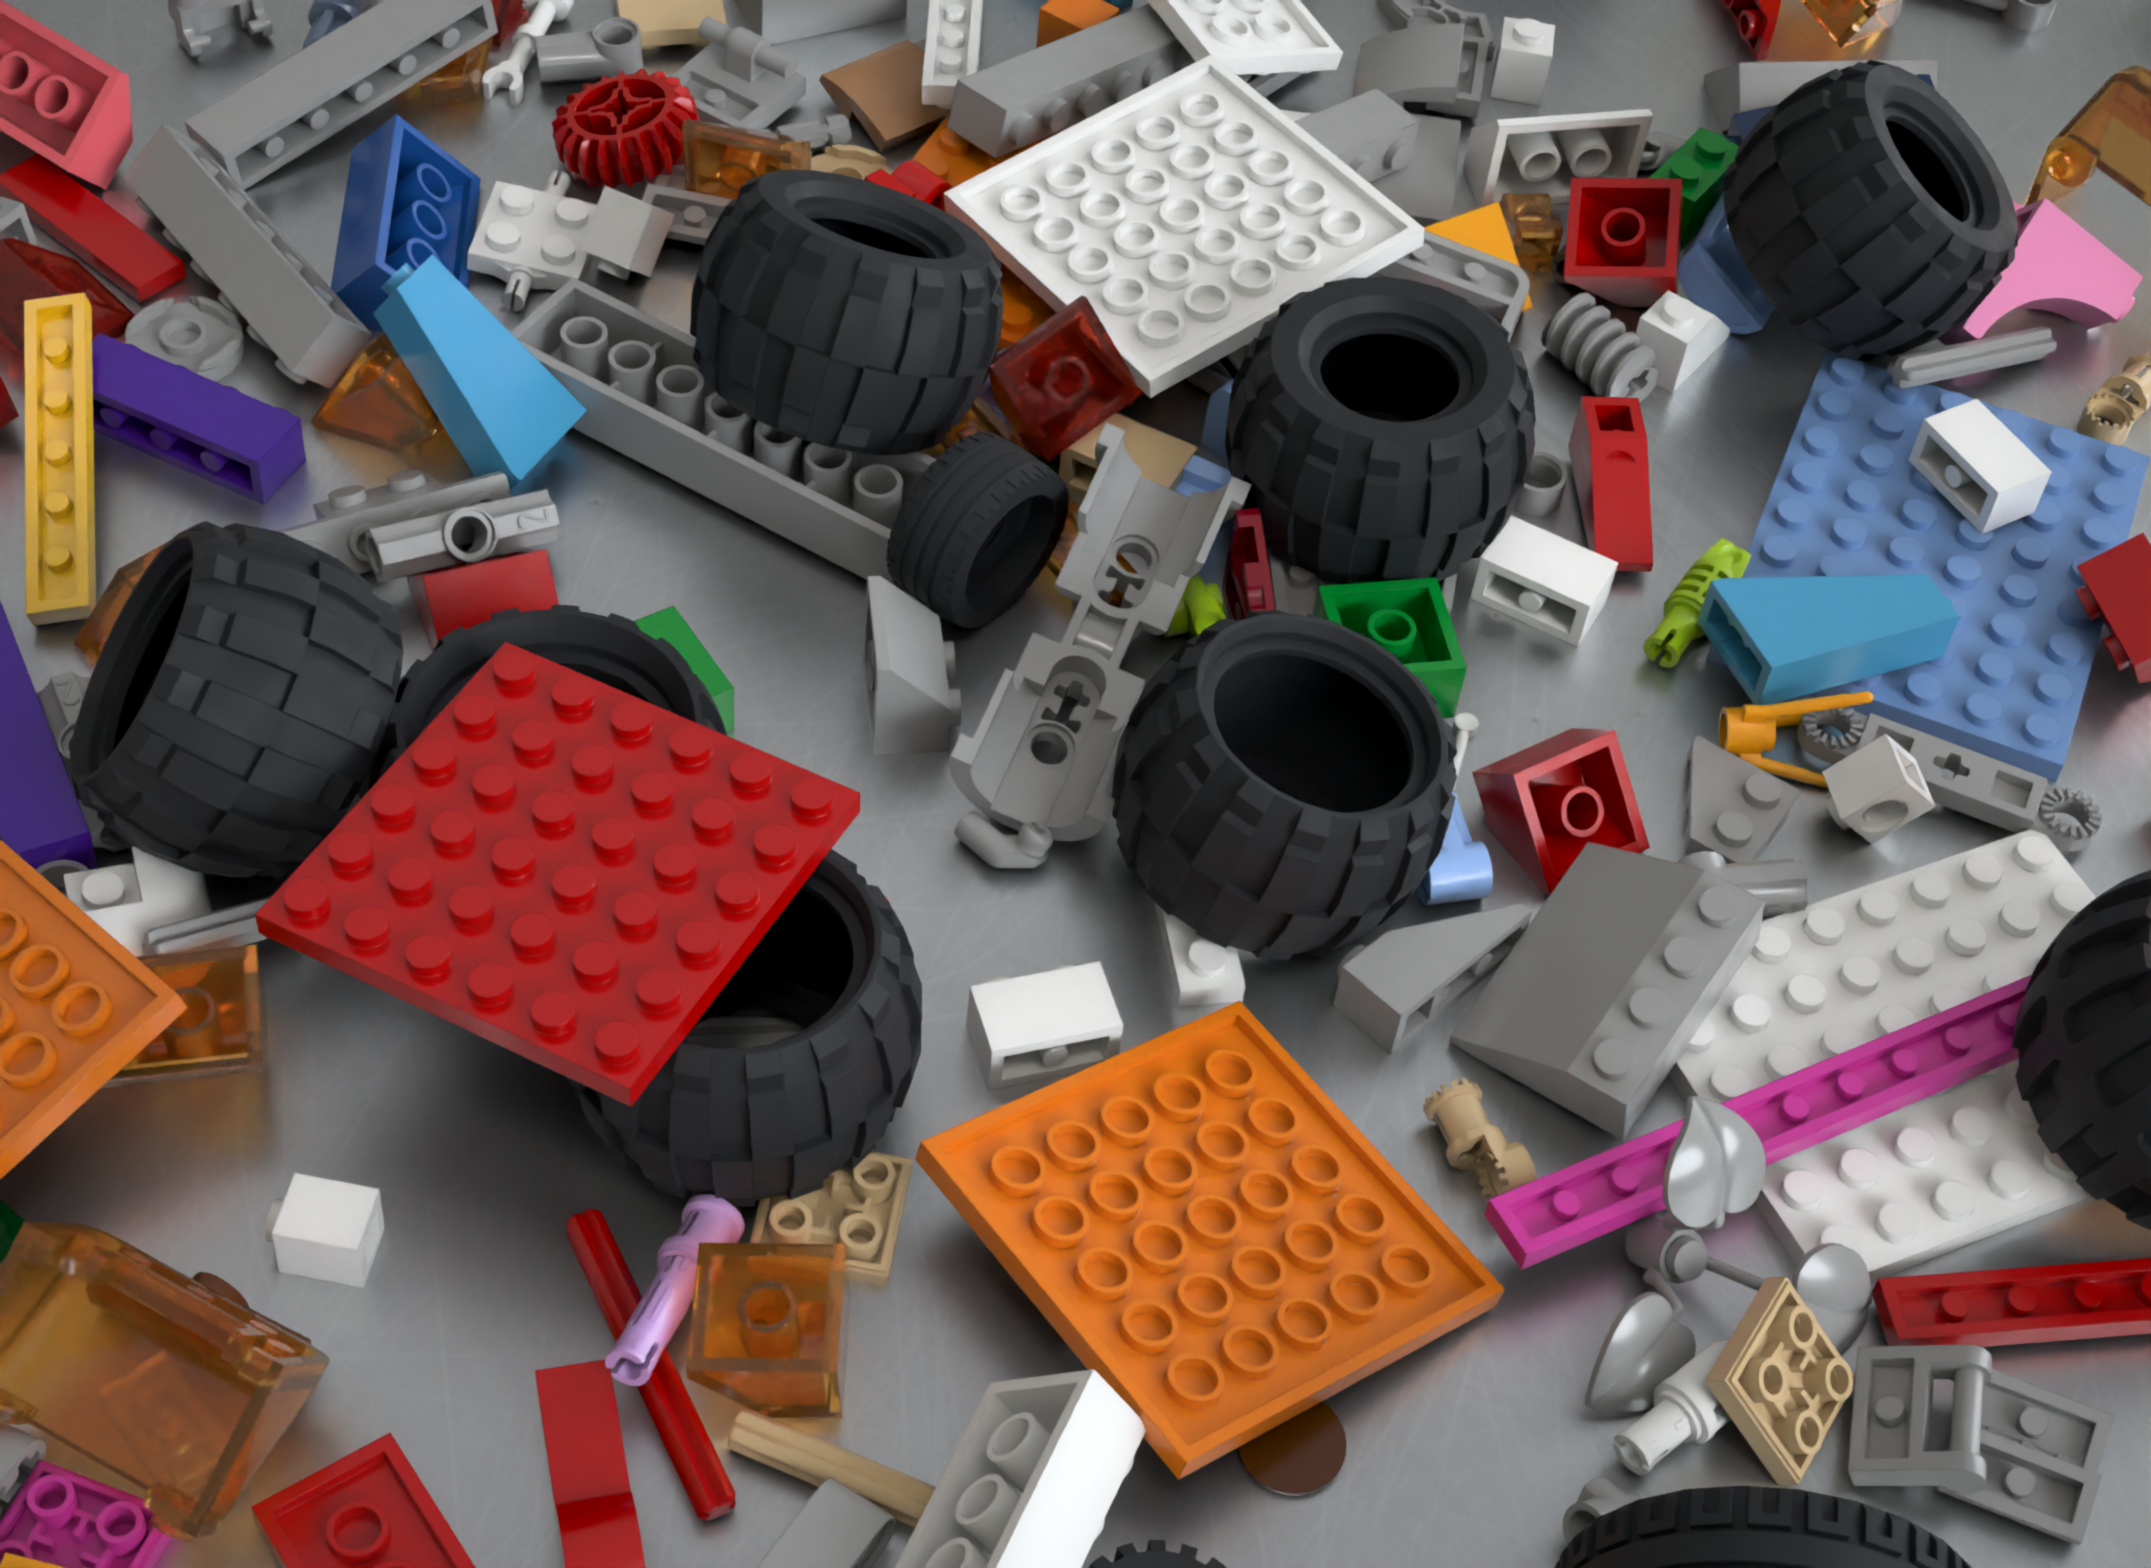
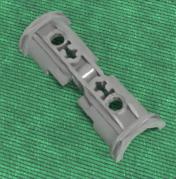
(1115, 517)

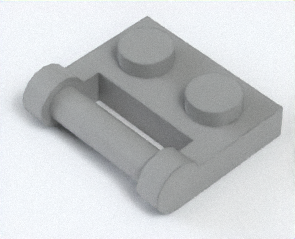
(1895, 1417)

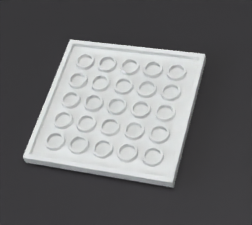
(1183, 219)

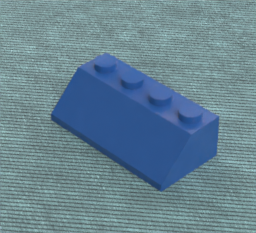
(400, 208)

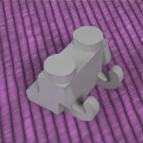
(198, 16)

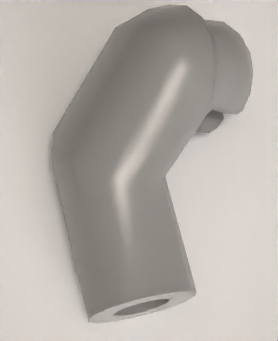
(1659, 149)
(1001, 850)

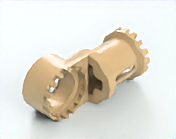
(2112, 403)
(1477, 1143)

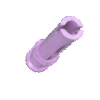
(672, 1290)

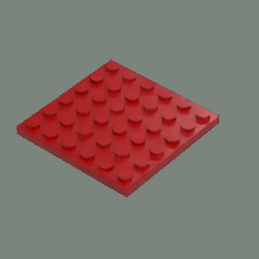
(562, 870)

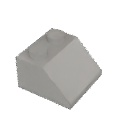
(907, 673)

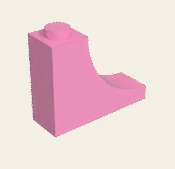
(2056, 271)

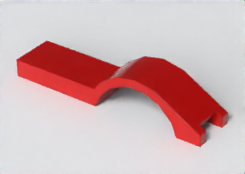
(588, 1467)

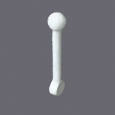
(1464, 727)

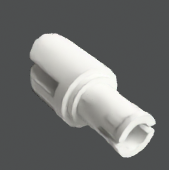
(1681, 1413)

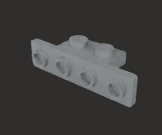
(407, 496)

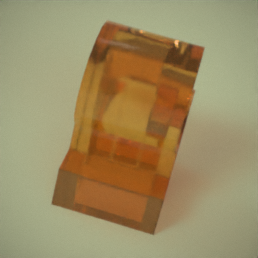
(1531, 221)

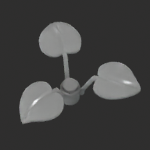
(1709, 1171)

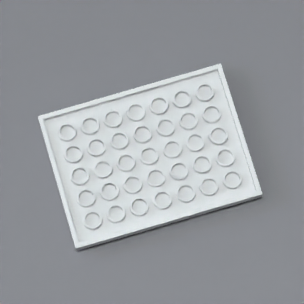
(1863, 969)

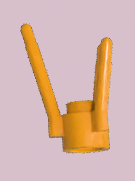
(1752, 730)

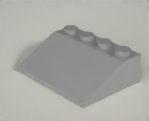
(1612, 982)

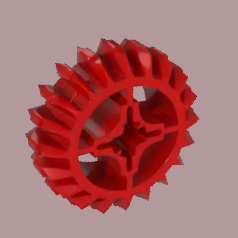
(623, 128)

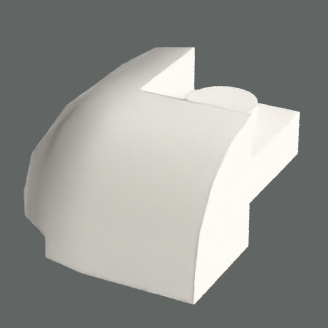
(138, 897)

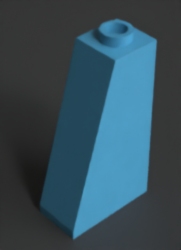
(474, 372)
(1823, 630)

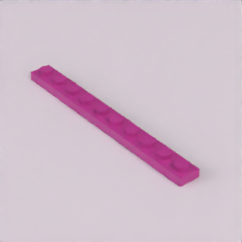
(1785, 1114)

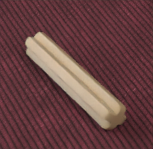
(818, 1460)

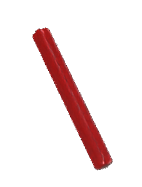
(664, 1391)

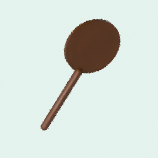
(1297, 1454)

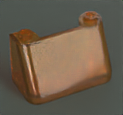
(146, 1371)

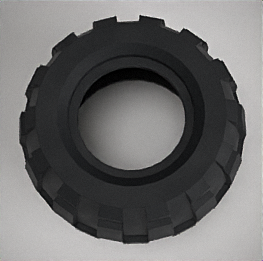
(1869, 211)
(845, 312)
(1381, 430)
(237, 702)
(1283, 784)
(798, 1107)

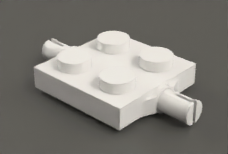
(531, 238)

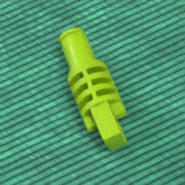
(1687, 599)

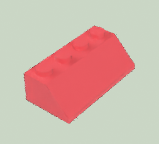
(62, 99)

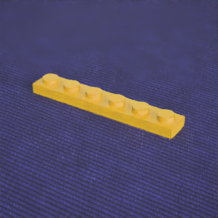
(59, 460)

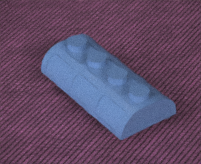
(1718, 278)

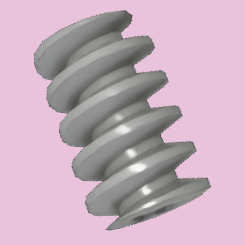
(1600, 350)

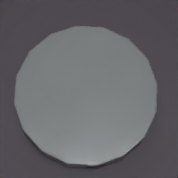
(190, 334)

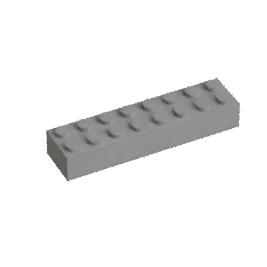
(662, 412)

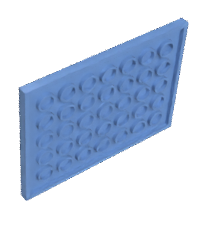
(1861, 508)

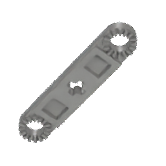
(1980, 783)

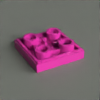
(79, 1523)

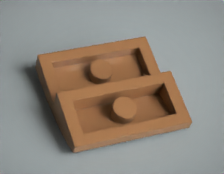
(885, 95)

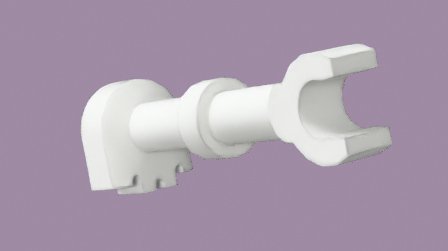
(510, 72)

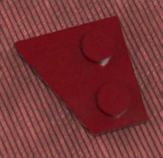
(1246, 573)

